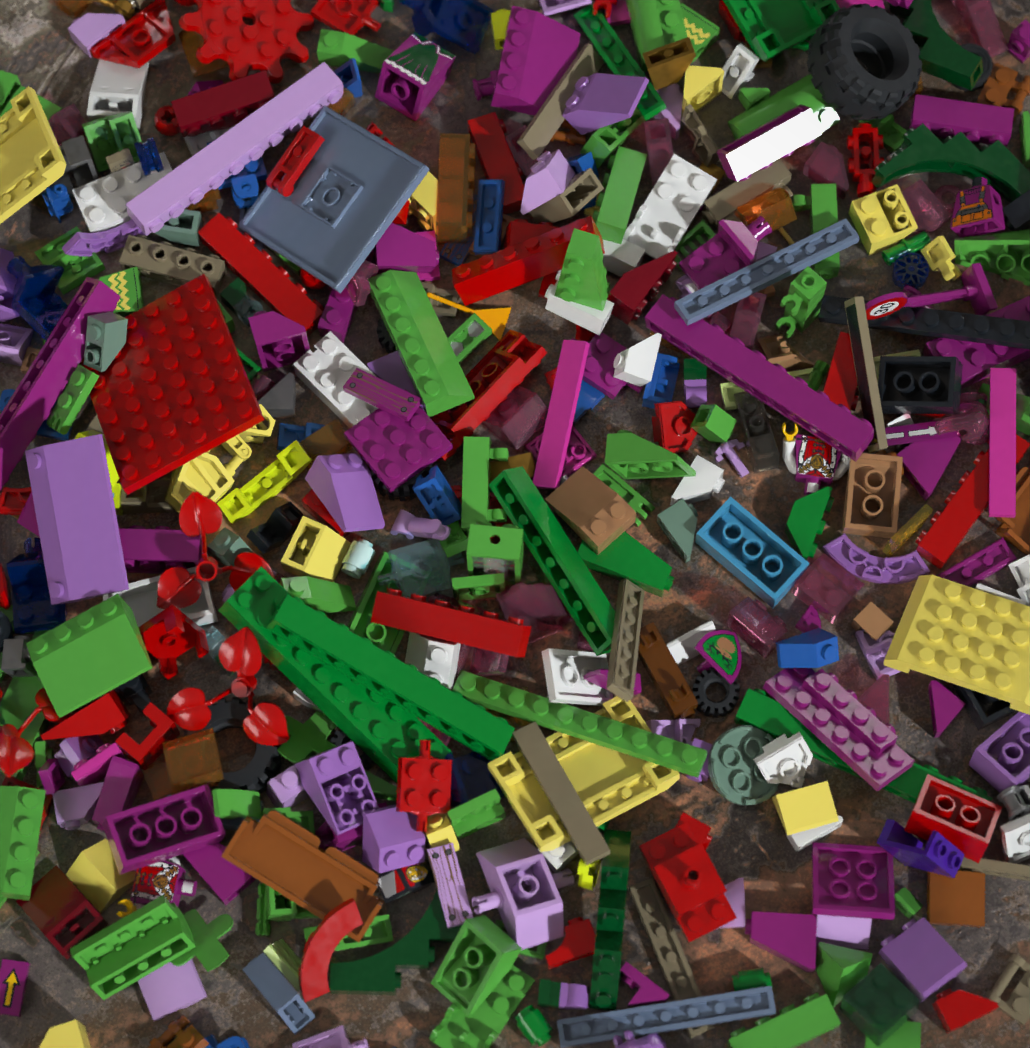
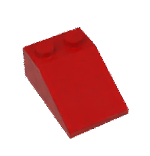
(96, 718)

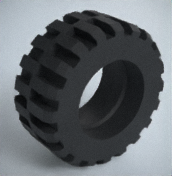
(266, 758)

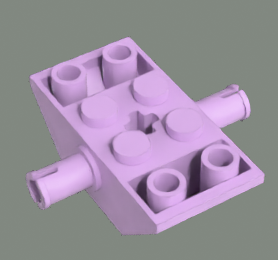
(523, 892)

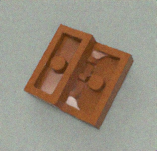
(956, 899)

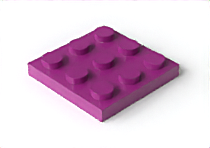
(396, 447)
(852, 881)

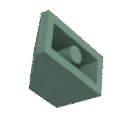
(183, 228)
(679, 526)
(226, 547)

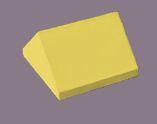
(701, 86)
(806, 808)
(99, 877)

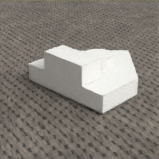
(785, 760)

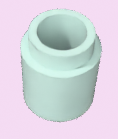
(358, 558)

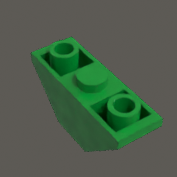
(807, 521)

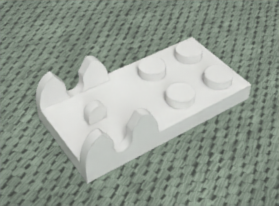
(670, 208)

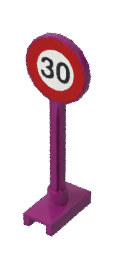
(975, 289)

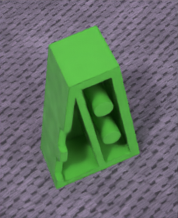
(583, 272)

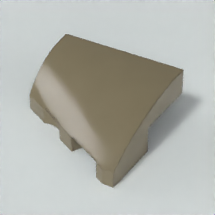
(148, 498)

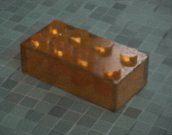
(455, 189)

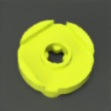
(588, 874)

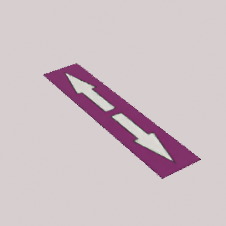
(914, 433)

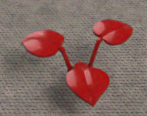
(175, 585)
(241, 654)
(16, 751)

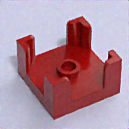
(170, 636)
(152, 745)

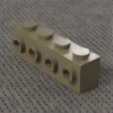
(171, 264)

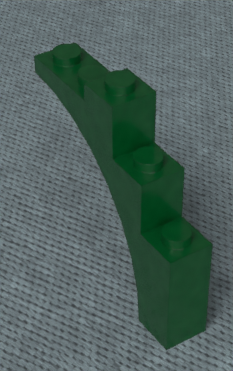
(938, 52)
(956, 155)
(610, 921)
(379, 972)

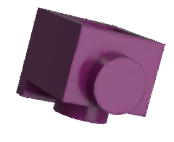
(1020, 41)

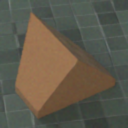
(781, 352)

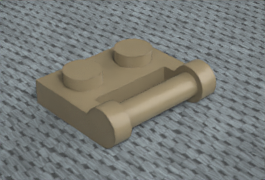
(1018, 1003)

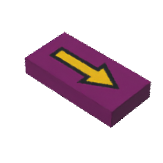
(13, 986)

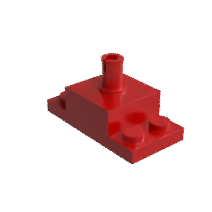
(688, 882)

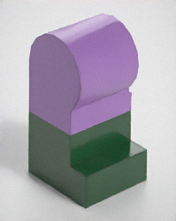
(694, 383)
(562, 995)

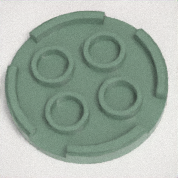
(734, 769)

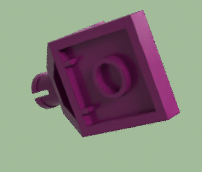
(726, 252)

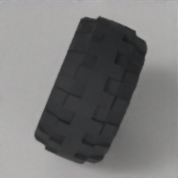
(880, 45)

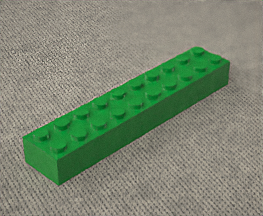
(365, 717)

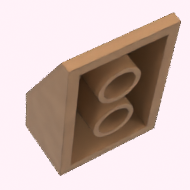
(872, 496)
(591, 509)

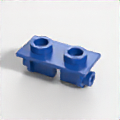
(58, 200)

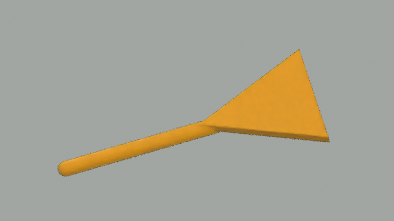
(494, 318)

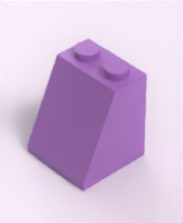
(921, 958)

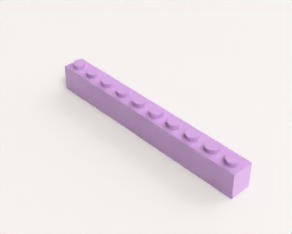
(235, 149)

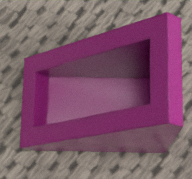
(943, 707)

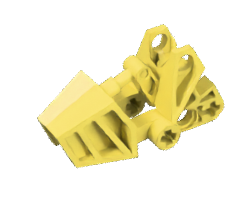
(208, 474)

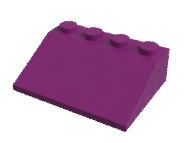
(532, 60)

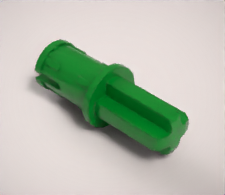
(905, 246)

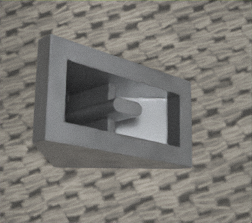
(281, 398)

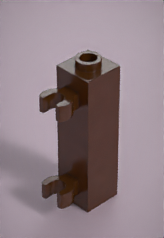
(665, 674)

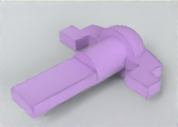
(727, 449)

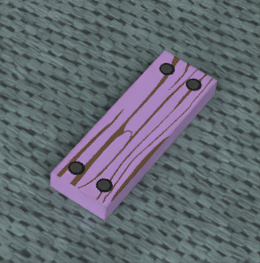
(450, 885)

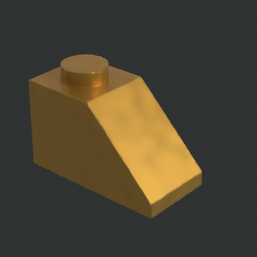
(669, 62)

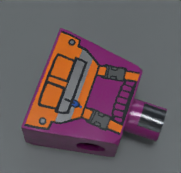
(977, 210)

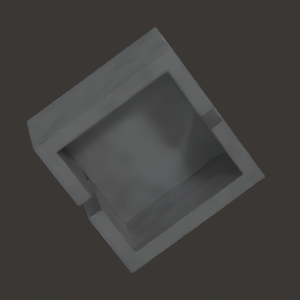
(79, 162)

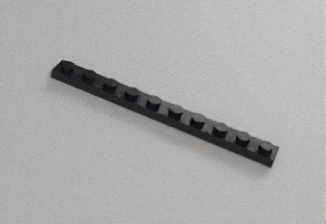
(938, 324)

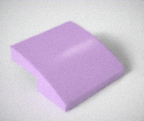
(171, 989)

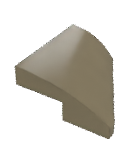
(704, 146)

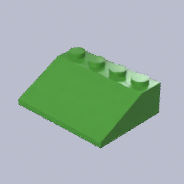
(89, 655)
(19, 837)

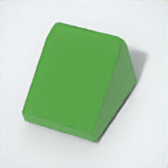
(752, 96)
(907, 903)

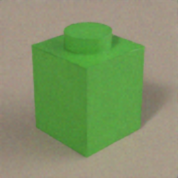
(713, 423)

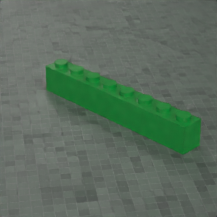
(556, 557)

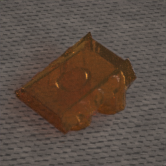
(193, 761)

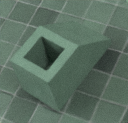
(104, 339)

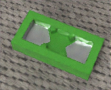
(469, 336)

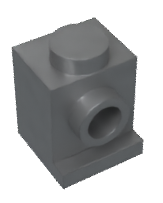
(16, 657)

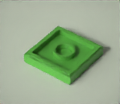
(478, 586)

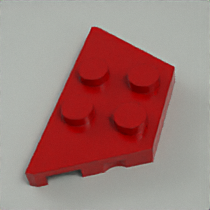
(138, 38)

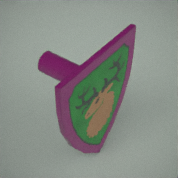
(722, 652)

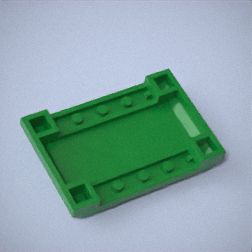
(778, 24)

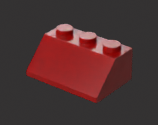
(956, 815)

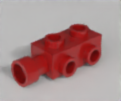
(866, 157)

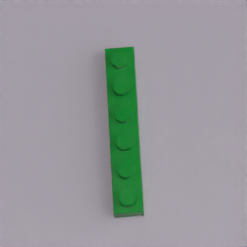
(617, 57)

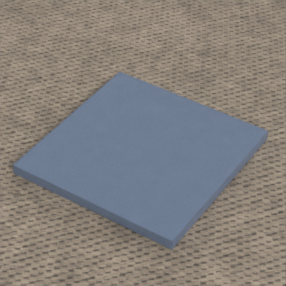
(337, 202)

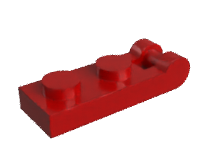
(294, 161)

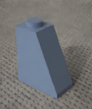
(279, 993)

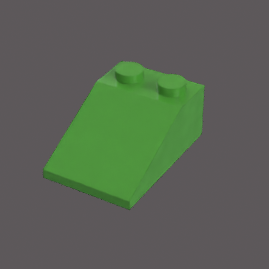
(641, 459)
(475, 963)

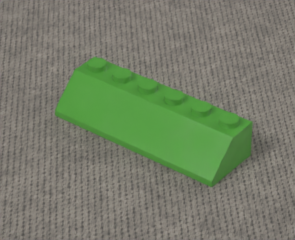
(420, 341)

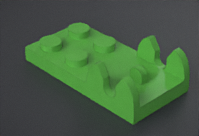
(488, 1020)

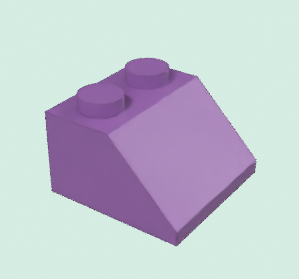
(391, 839)

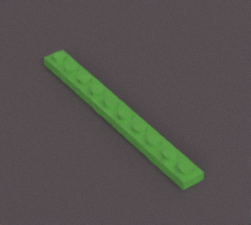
(581, 724)

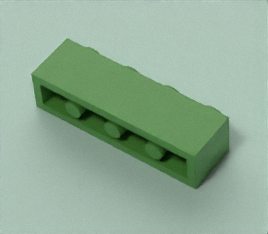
(619, 194)
(791, 1027)

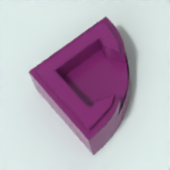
(809, 620)

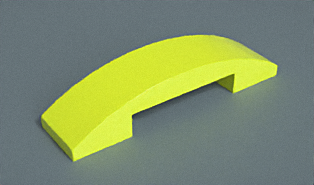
(266, 484)

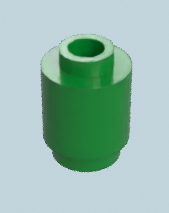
(751, 979)
(534, 1026)

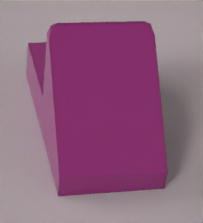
(648, 991)

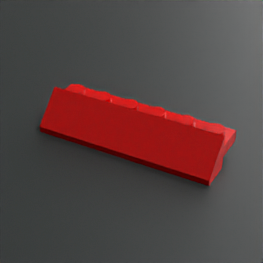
(491, 383)

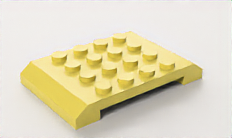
(27, 153)
(965, 640)
(601, 776)

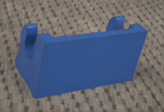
(662, 382)
(438, 497)

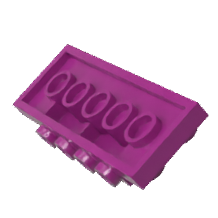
(841, 723)

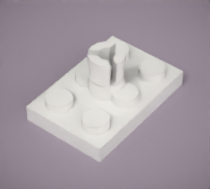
(565, 677)
(1016, 839)

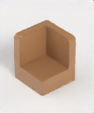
(872, 621)

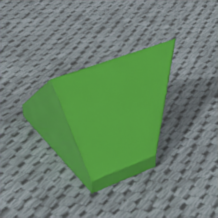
(840, 969)

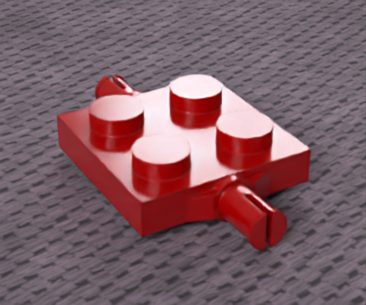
(346, 15)
(423, 785)

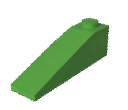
(998, 253)

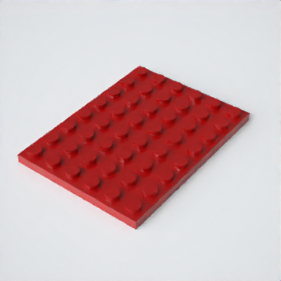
(173, 386)

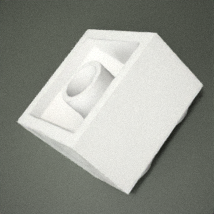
(433, 657)

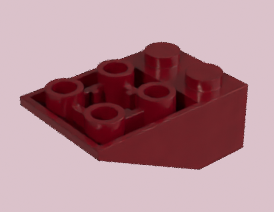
(640, 285)
(62, 912)

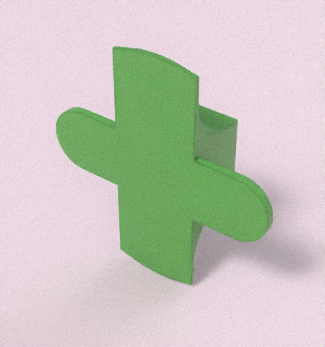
(307, 738)
(206, 936)

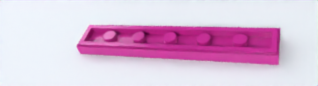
(560, 414)
(1002, 443)

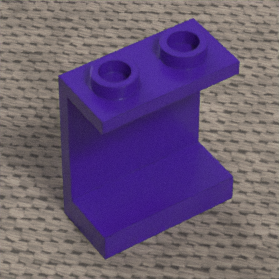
(938, 856)

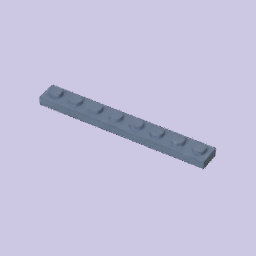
(766, 272)
(667, 1016)

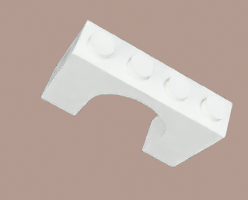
(617, 260)

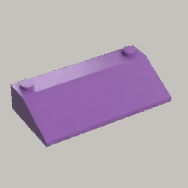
(76, 519)

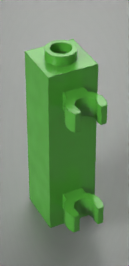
(823, 213)
(802, 301)
(476, 481)

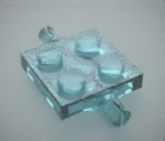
(420, 568)

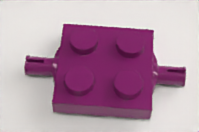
(599, 366)

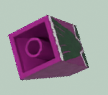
(413, 75)

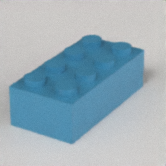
(751, 552)

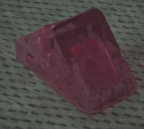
(359, 285)

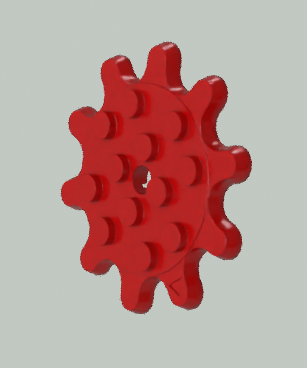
(249, 46)

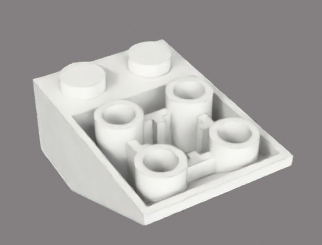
(117, 90)

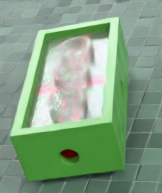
(496, 551)

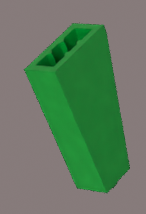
(632, 561)

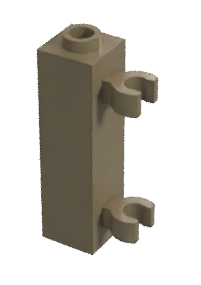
(724, 203)

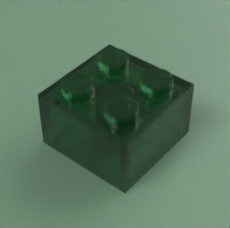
(879, 1004)

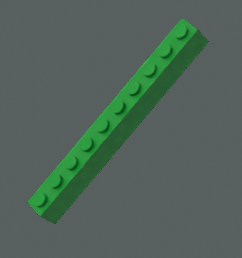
(390, 677)
(772, 718)

